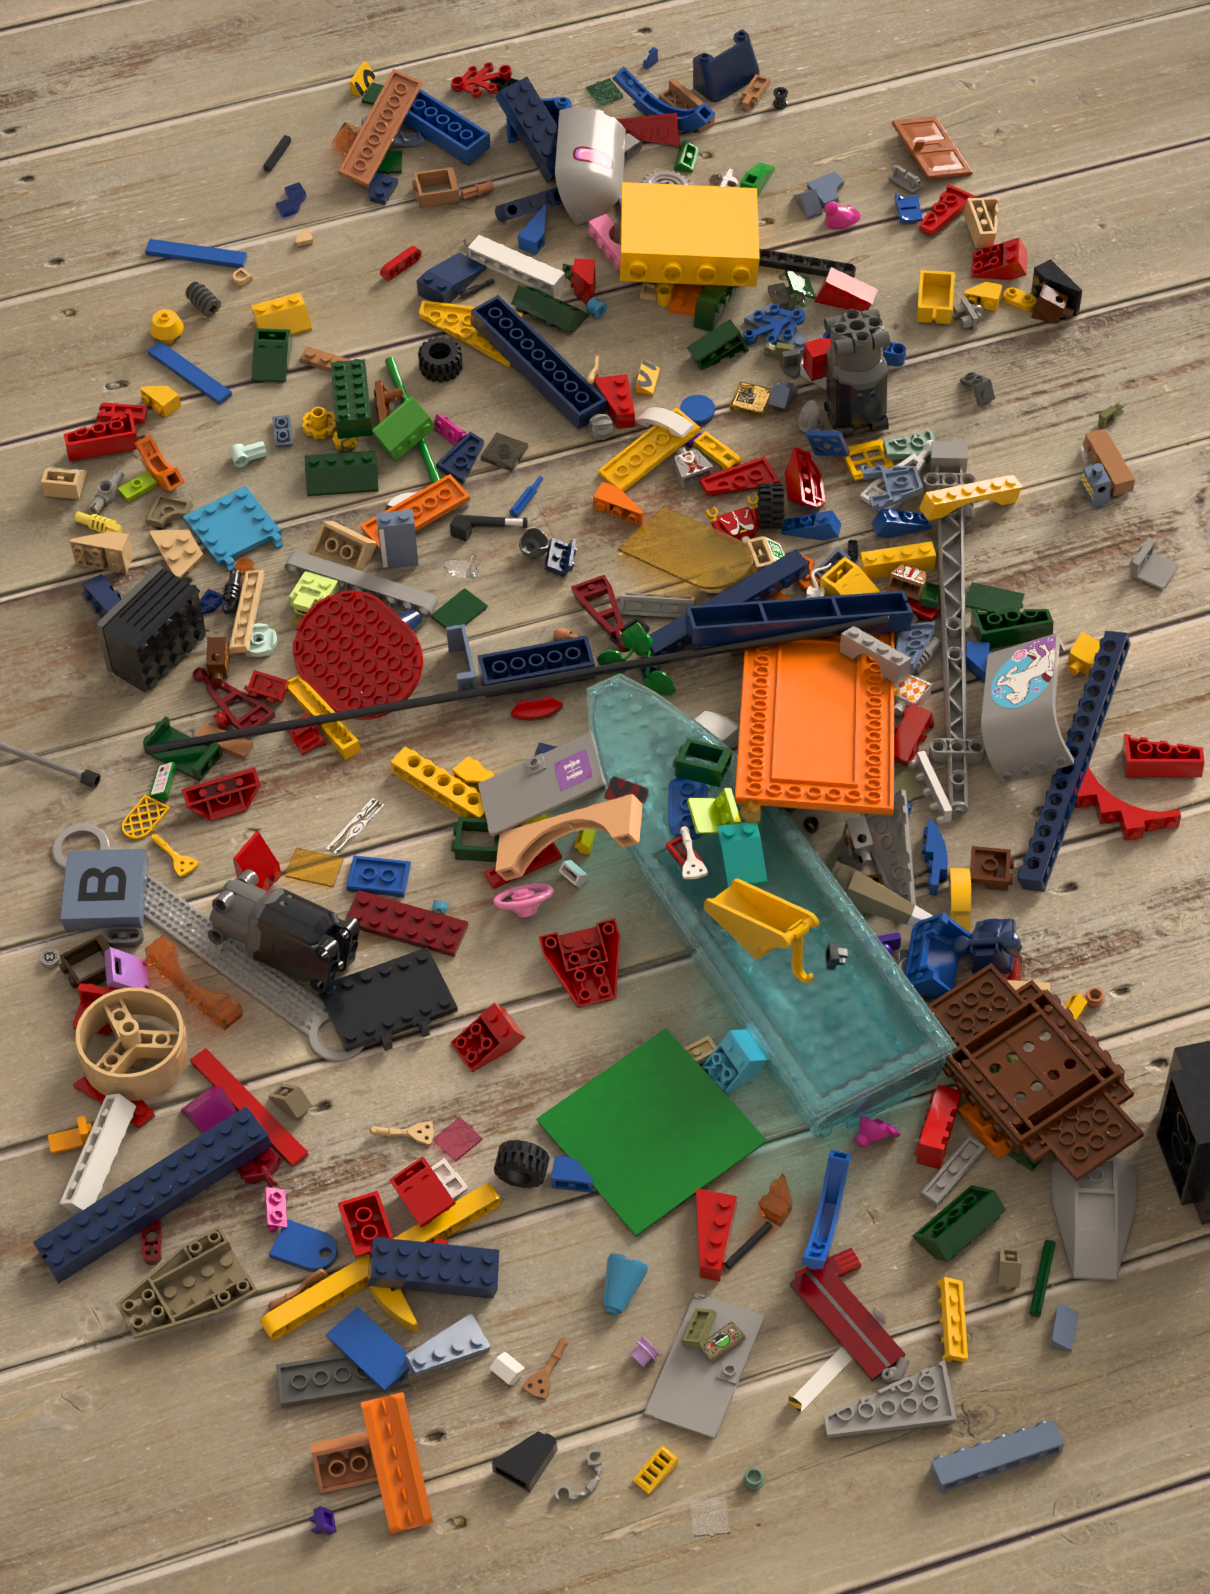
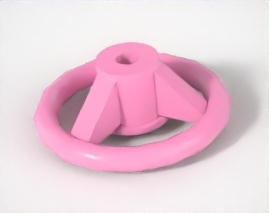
(525, 899)

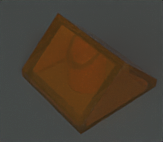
(345, 138)

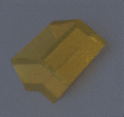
(751, 812)

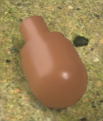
(562, 633)

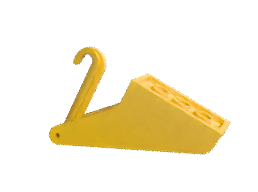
(762, 922)

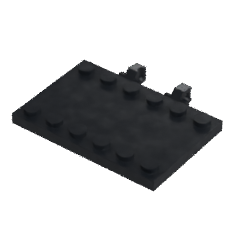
(388, 1000)

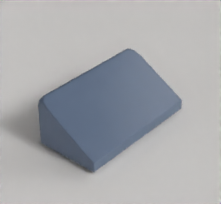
(1064, 1328)

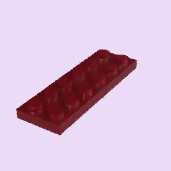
(408, 923)

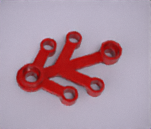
(462, 83)

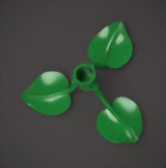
(640, 643)

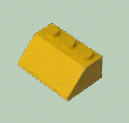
(282, 313)

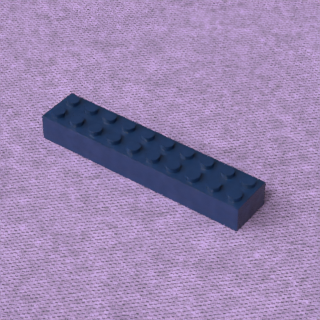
(538, 361)

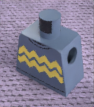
(1094, 480)

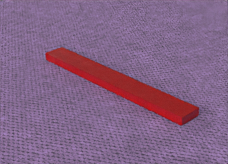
(240, 1097)

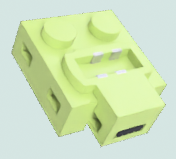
(310, 590)

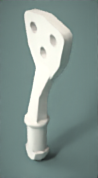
(691, 859)

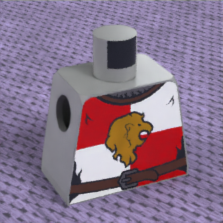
(858, 839)

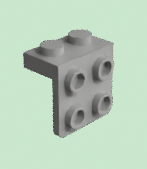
(1152, 567)

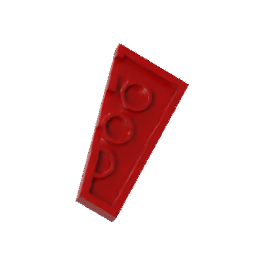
(947, 208)

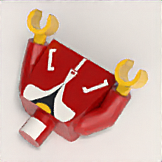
(738, 523)

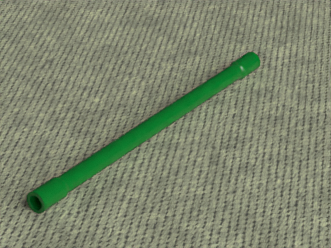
(394, 372)

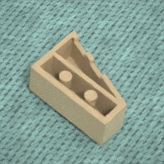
(982, 220)

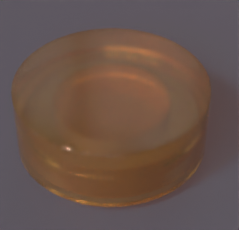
(244, 564)

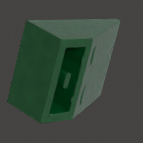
(271, 355)

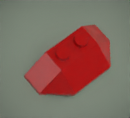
(804, 480)
(223, 795)

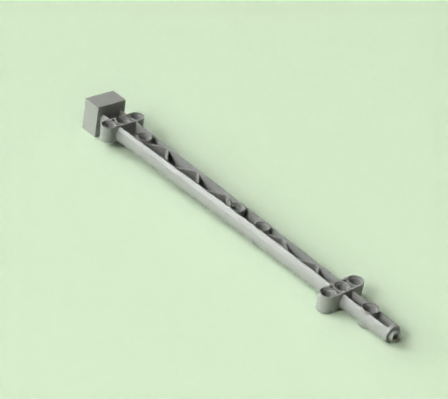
(948, 470)

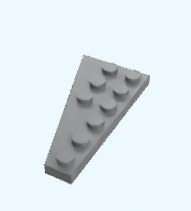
(893, 848)

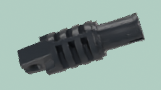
(231, 593)

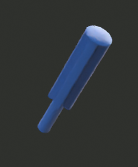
(525, 498)

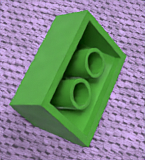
(403, 429)

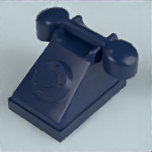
(991, 942)

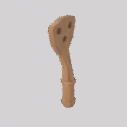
(310, 1281)
(544, 1374)

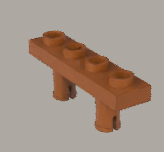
(384, 398)

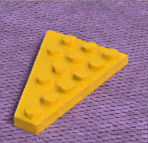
(456, 322)

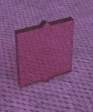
(457, 1139)

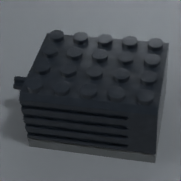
(151, 628)

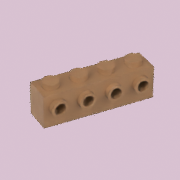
(1103, 451)

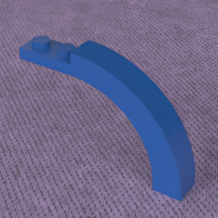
(650, 105)
(828, 1210)

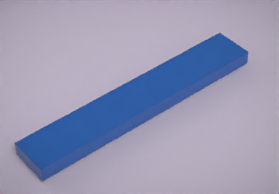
(196, 253)
(189, 372)

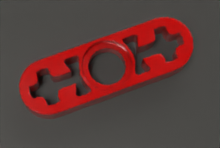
(394, 268)

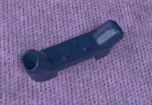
(527, 204)

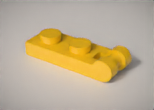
(716, 450)

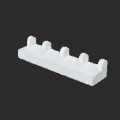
(933, 787)

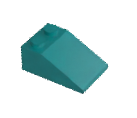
(742, 853)

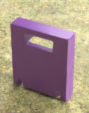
(132, 970)

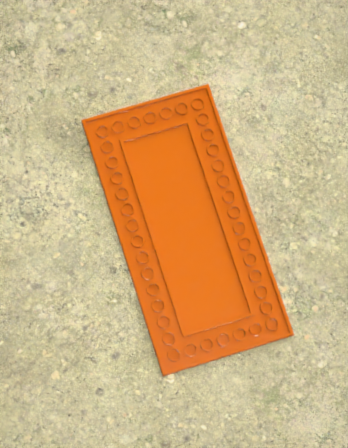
(816, 728)

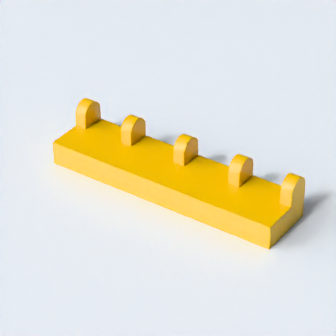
(953, 1320)

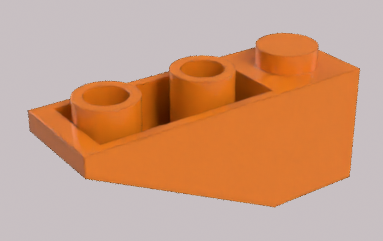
(615, 502)

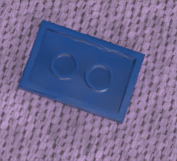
(378, 876)

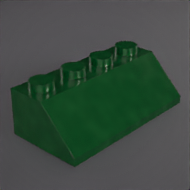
(548, 308)
(341, 473)
(960, 1222)

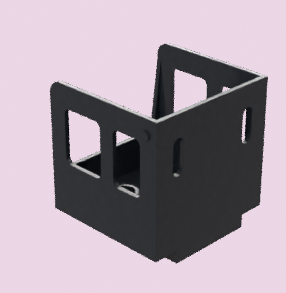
(1185, 1126)

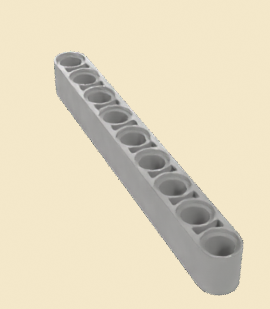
(387, 591)

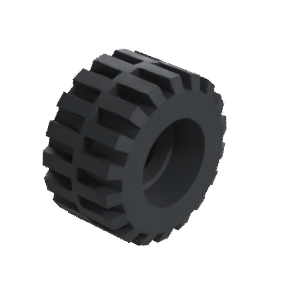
(440, 359)
(771, 505)
(521, 1164)

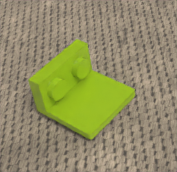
(713, 812)

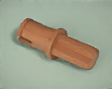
(477, 190)

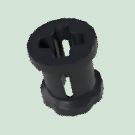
(780, 97)

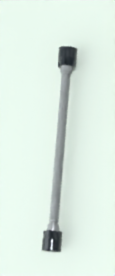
(87, 777)

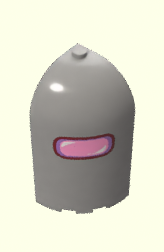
(589, 162)

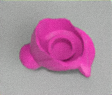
(840, 216)
(873, 1131)

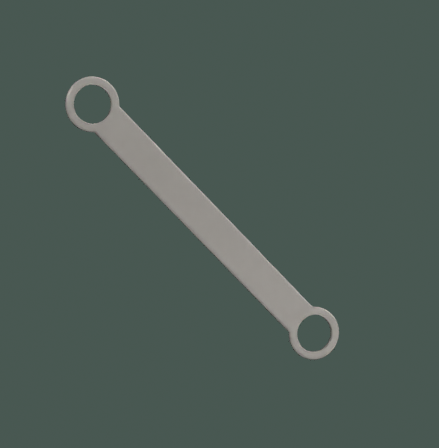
(230, 958)

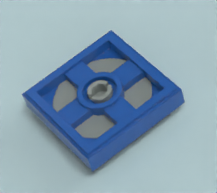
(827, 443)

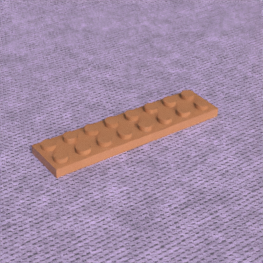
(380, 128)

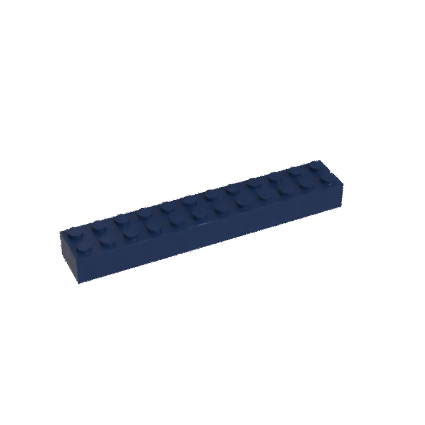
(751, 620)
(152, 1194)

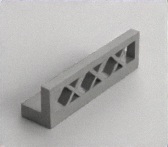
(654, 604)

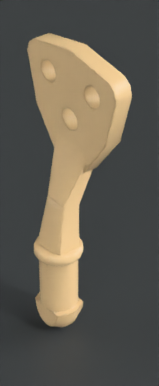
(594, 373)
(408, 1132)

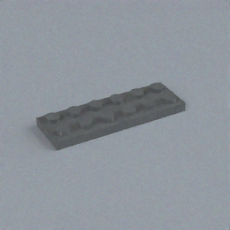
(325, 1380)

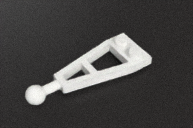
(873, 489)

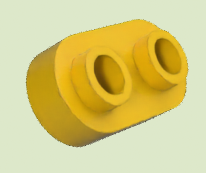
(1019, 299)

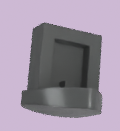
(791, 363)

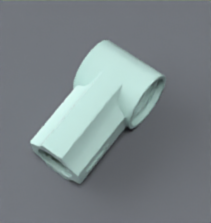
(243, 454)

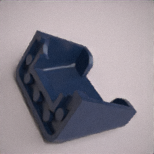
(726, 72)

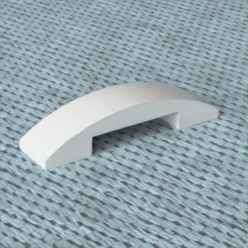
(667, 419)

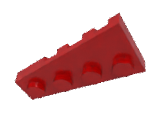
(654, 128)
(739, 478)
(142, 1112)

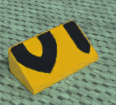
(361, 79)
(647, 378)

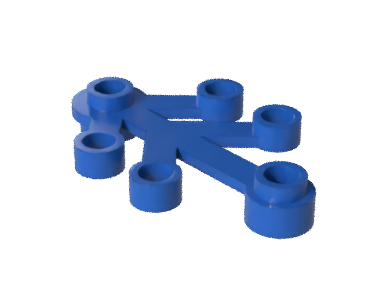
(794, 317)

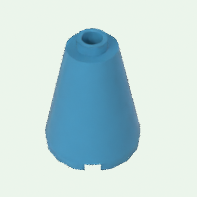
(621, 1282)

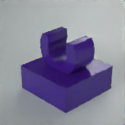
(324, 1521)

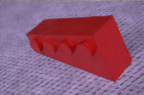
(102, 438)

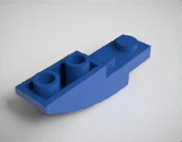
(935, 856)

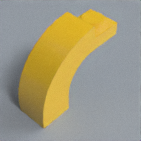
(960, 896)

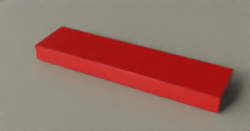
(545, 857)

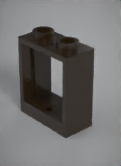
(80, 953)

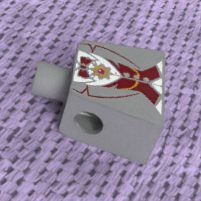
(691, 467)

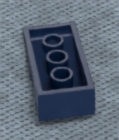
(448, 278)

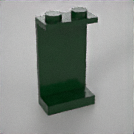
(191, 761)

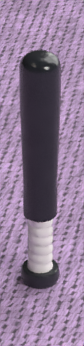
(494, 521)

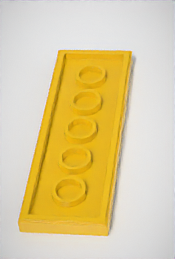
(644, 455)

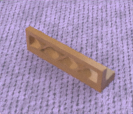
(685, 97)

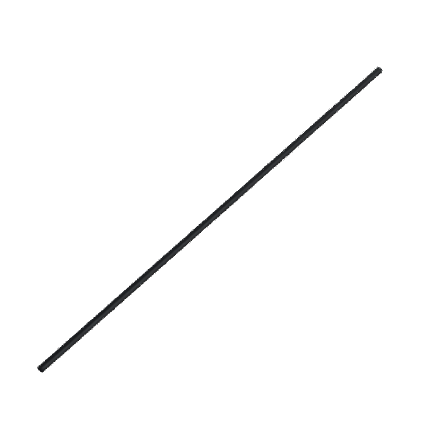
(515, 685)

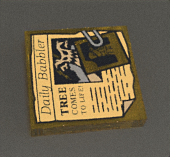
(751, 399)

